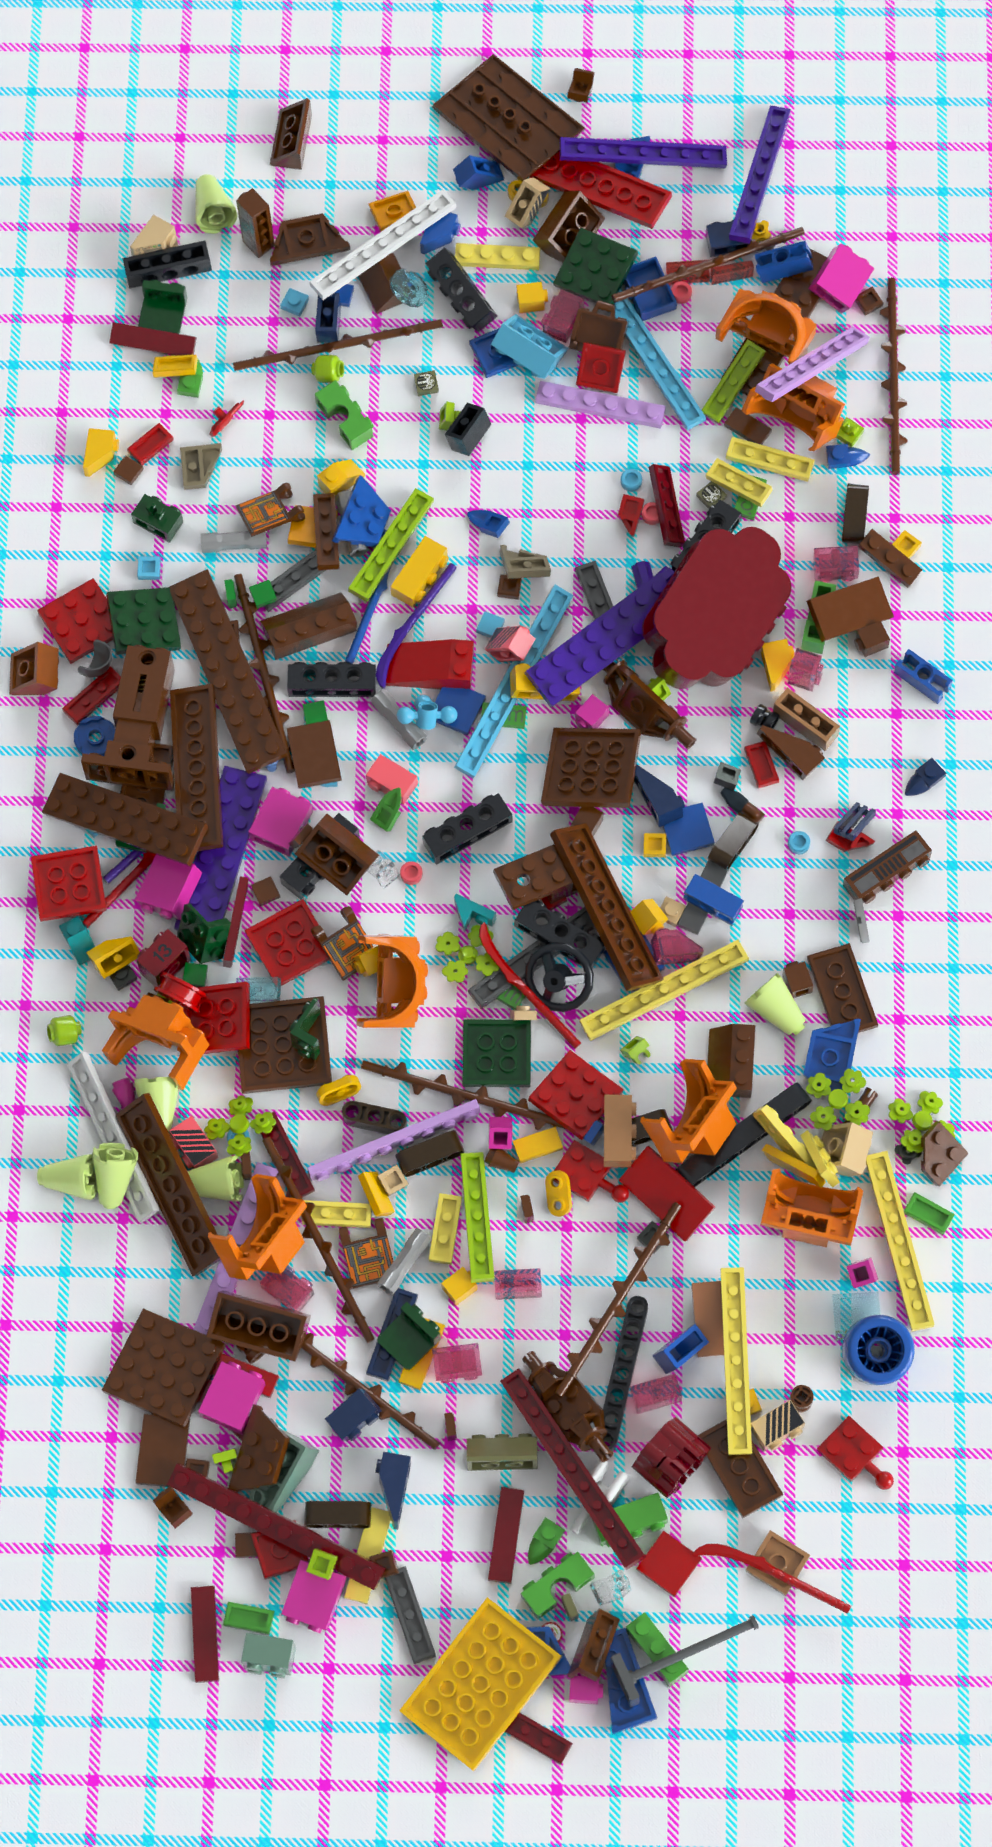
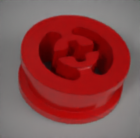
(180, 992)

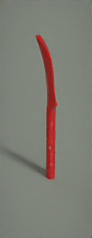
(128, 880)
(512, 978)
(761, 1564)

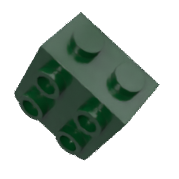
(163, 306)
(204, 939)
(301, 1040)
(409, 1336)

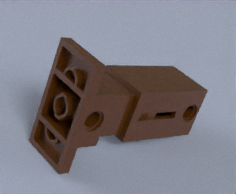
(138, 723)

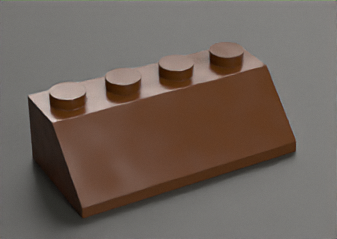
(309, 625)
(258, 1325)

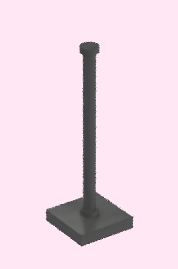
(628, 1678)

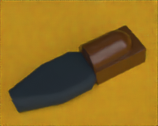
(741, 804)

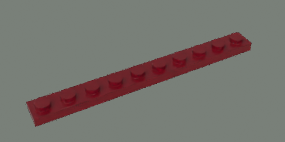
(573, 1469)
(273, 1524)

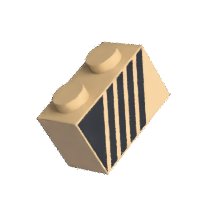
(527, 202)
(778, 1426)

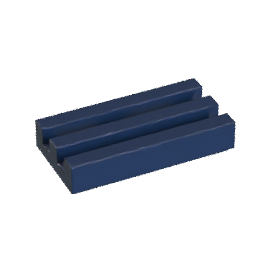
(850, 820)

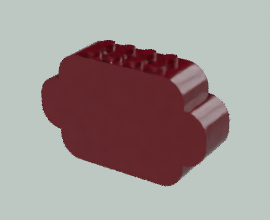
(717, 608)

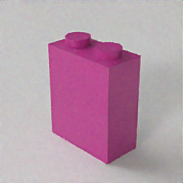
(841, 278)
(280, 820)
(167, 887)
(232, 1397)
(313, 1598)

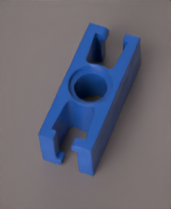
(784, 261)
(923, 667)
(713, 899)

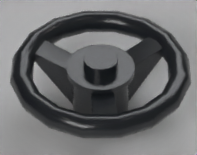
(559, 976)

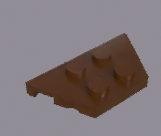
(306, 239)
(260, 1453)

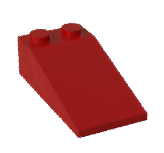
(432, 664)

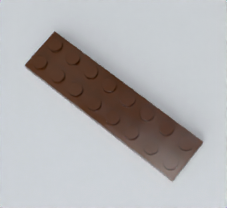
(792, 289)
(197, 760)
(125, 819)
(606, 906)
(169, 1182)

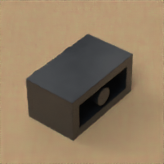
(468, 429)

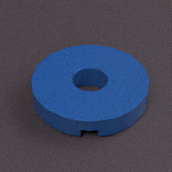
(93, 725)

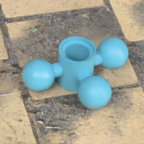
(426, 713)

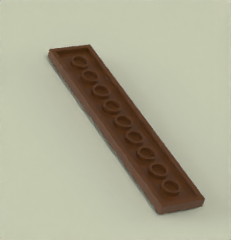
(228, 671)

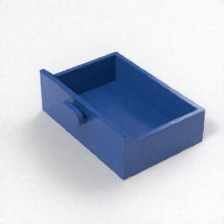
(655, 301)

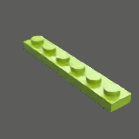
(391, 545)
(477, 1217)

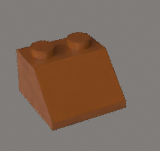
(34, 670)

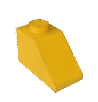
(99, 450)
(339, 476)
(776, 661)
(113, 955)

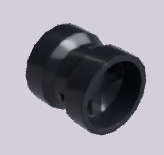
(764, 717)

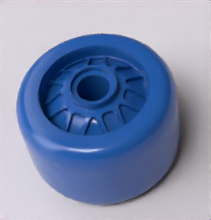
(896, 1347)

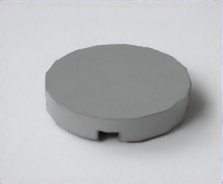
(861, 921)

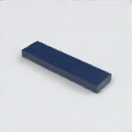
(381, 1361)

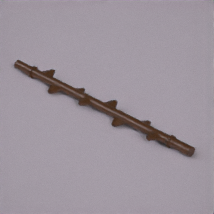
(700, 268)
(346, 341)
(895, 367)
(259, 663)
(459, 1095)
(324, 1247)
(615, 1308)
(352, 1385)

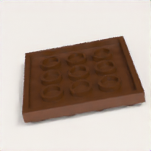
(591, 767)
(272, 1059)
(163, 1368)

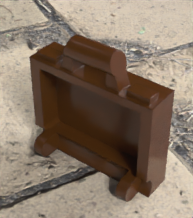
(598, 328)

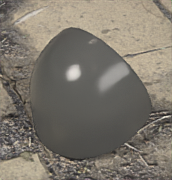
(101, 660)

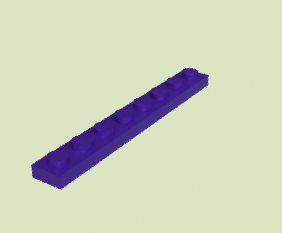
(643, 152)
(759, 174)

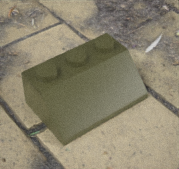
(502, 1452)

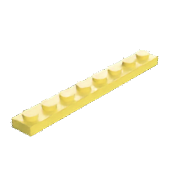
(664, 991)
(899, 1241)
(736, 1361)

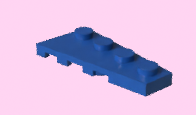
(621, 1714)

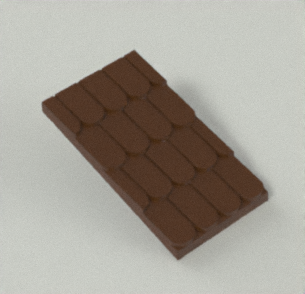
(507, 117)

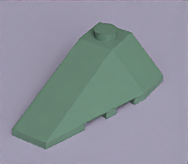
(295, 1466)

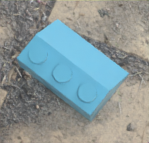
(529, 346)

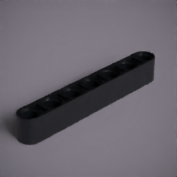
(744, 1136)
(626, 1364)

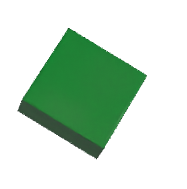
(230, 593)
(263, 594)
(315, 712)
(195, 974)

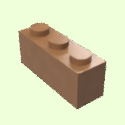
(806, 719)
(619, 1130)

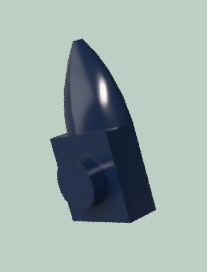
(925, 778)

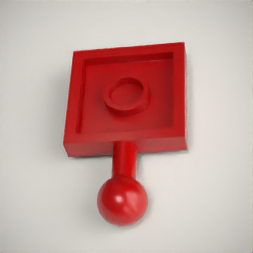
(587, 1173)
(852, 1450)

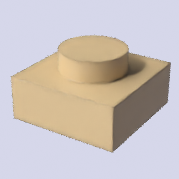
(672, 910)
(523, 1013)
(392, 1180)

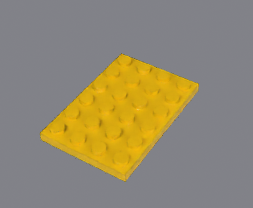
(480, 1684)

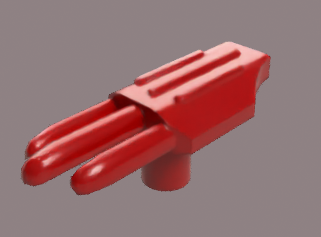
(224, 418)

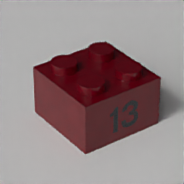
(164, 955)

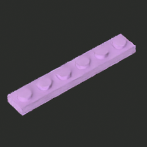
(600, 404)

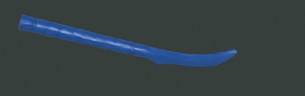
(366, 617)

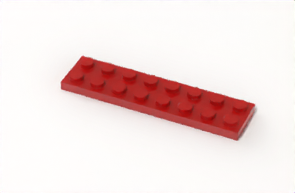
(607, 188)

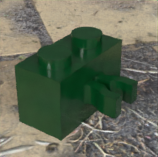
(157, 517)

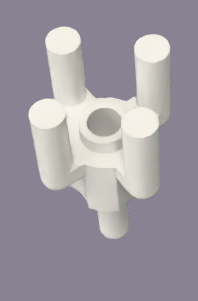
(610, 1492)

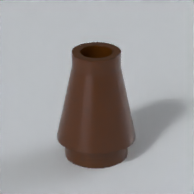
(501, 1160)

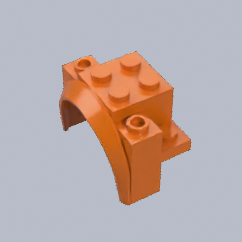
(772, 325)
(805, 407)
(398, 981)
(160, 1024)
(705, 1117)
(811, 1212)
(273, 1235)

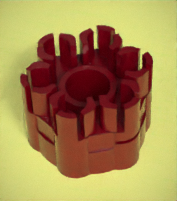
(671, 1456)

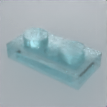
(263, 988)

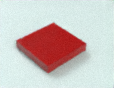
(600, 367)
(274, 1556)
(668, 1563)

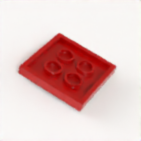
(78, 620)
(68, 883)
(287, 943)
(224, 1017)
(574, 1094)

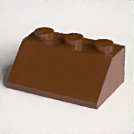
(564, 222)
(336, 854)
(733, 1056)

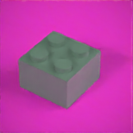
(268, 1655)

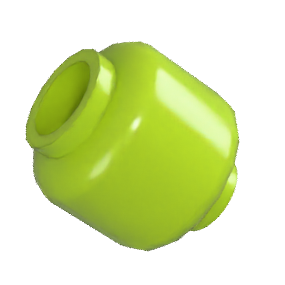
(327, 368)
(63, 1030)

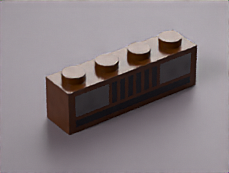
(255, 222)
(888, 867)

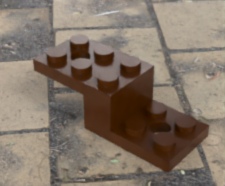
(546, 878)

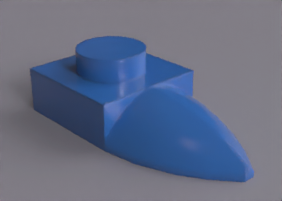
(843, 456)
(489, 522)

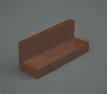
(594, 1645)

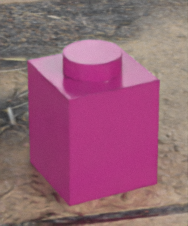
(591, 713)
(500, 1133)
(862, 1272)
(585, 1690)

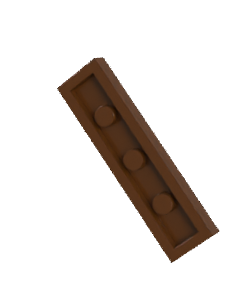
(324, 530)

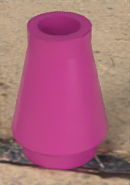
(124, 1091)

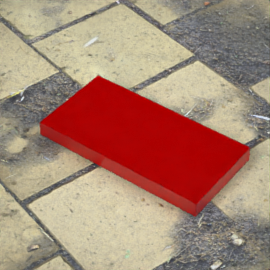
(660, 1186)

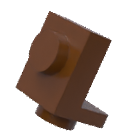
(581, 85)
(172, 1507)

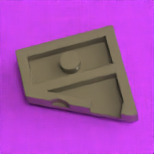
(199, 464)
(524, 564)

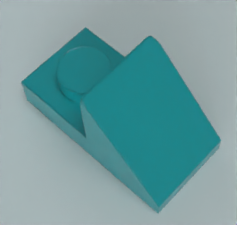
(468, 909)
(77, 939)

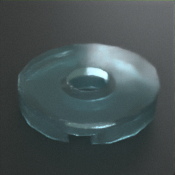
(399, 284)

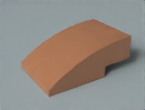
(708, 1316)

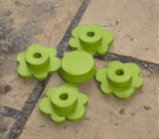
(468, 955)
(837, 1099)
(921, 1120)
(239, 1124)

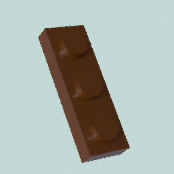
(889, 558)

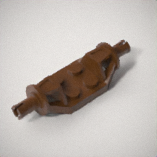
(643, 706)
(573, 1411)

